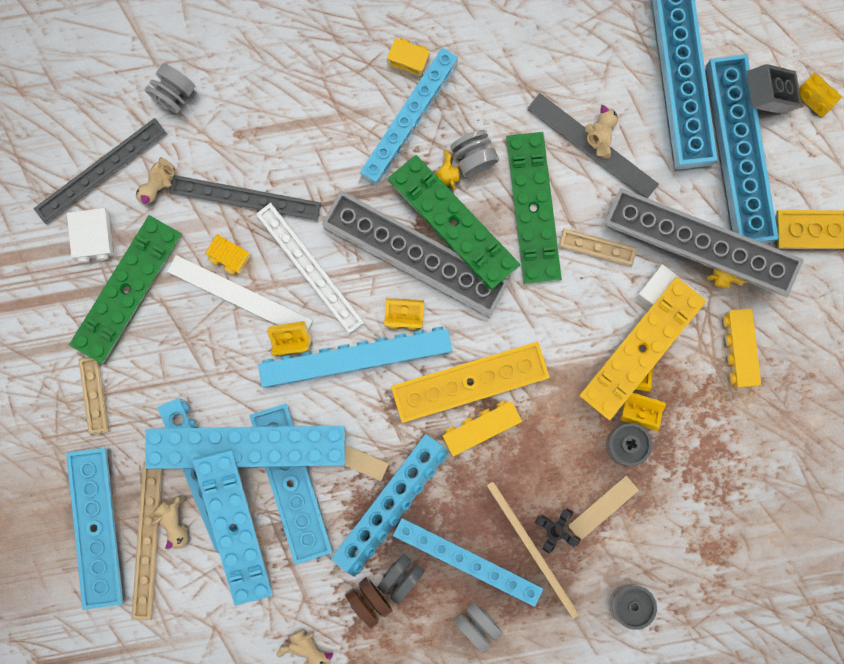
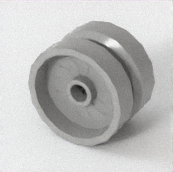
(478, 627)

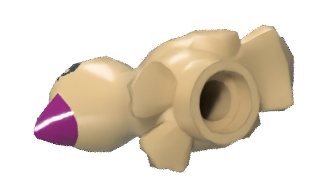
(601, 133)
(159, 177)
(168, 518)
(303, 646)

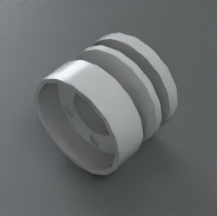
(169, 88)
(473, 150)

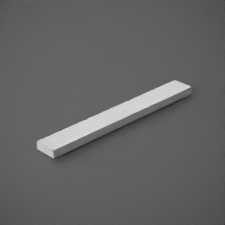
(309, 268)
(234, 293)

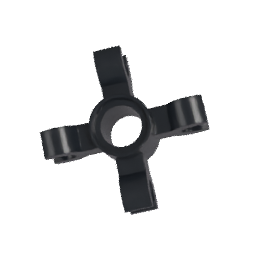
(570, 538)

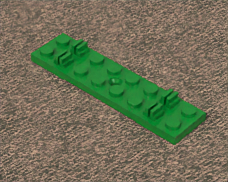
(532, 187)
(440, 206)
(114, 307)

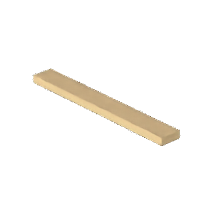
(147, 545)
(532, 550)

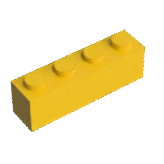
(742, 348)
(482, 428)

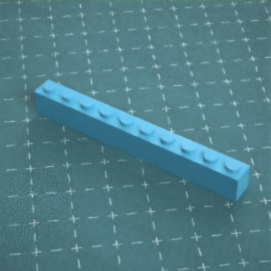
(354, 358)

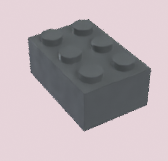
(773, 89)

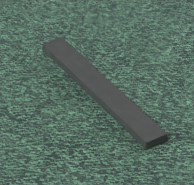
(577, 135)
(100, 171)
(244, 197)

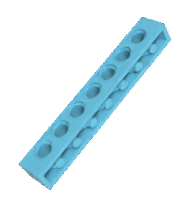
(409, 117)
(168, 413)
(379, 509)
(468, 562)

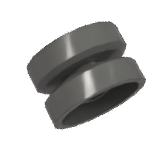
(640, 444)
(402, 580)
(642, 614)

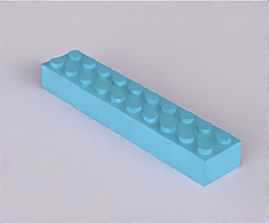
(685, 83)
(741, 149)
(250, 445)

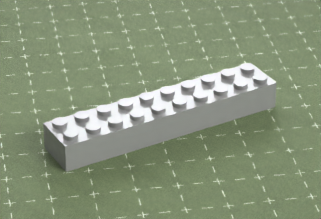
(704, 242)
(410, 252)

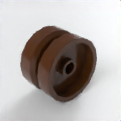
(370, 601)

